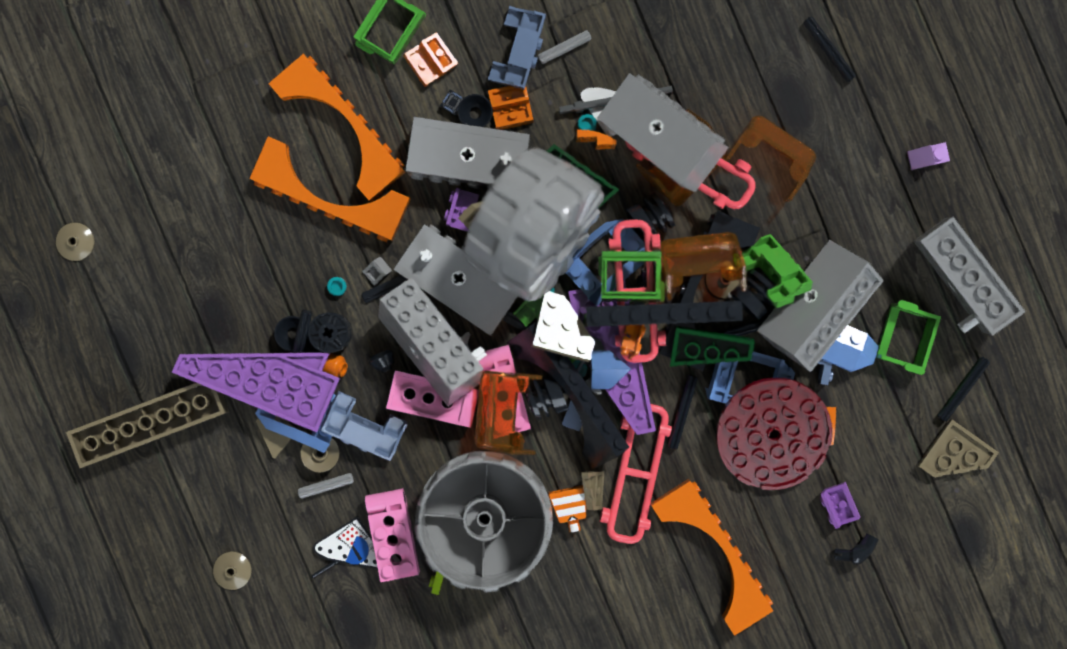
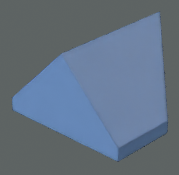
(606, 369)

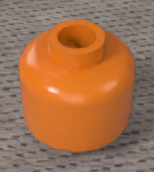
(335, 365)

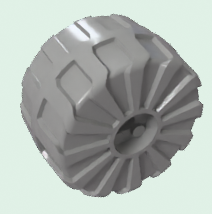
(533, 223)
(479, 552)

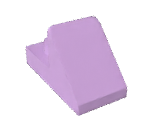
(928, 156)

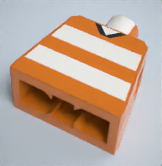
(569, 506)

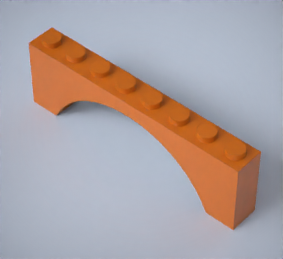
(304, 81)
(276, 172)
(746, 599)

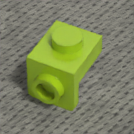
(435, 583)

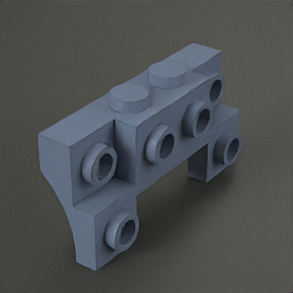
(526, 43)
(360, 431)

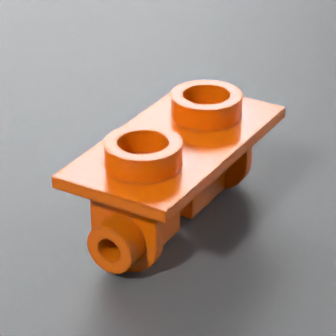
(632, 345)

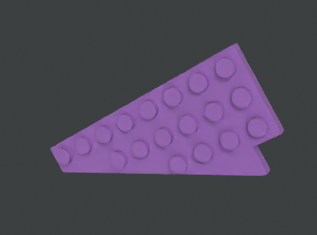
(278, 383)
(631, 391)

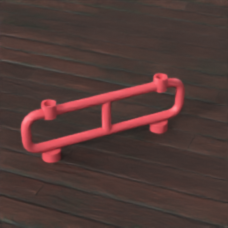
(740, 170)
(652, 242)
(609, 515)

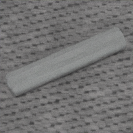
(564, 47)
(325, 485)

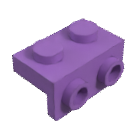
(460, 201)
(839, 505)

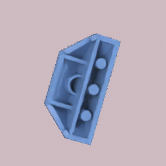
(852, 350)

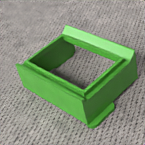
(404, 40)
(657, 296)
(926, 340)

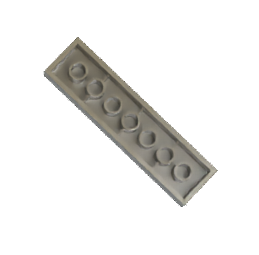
(145, 423)

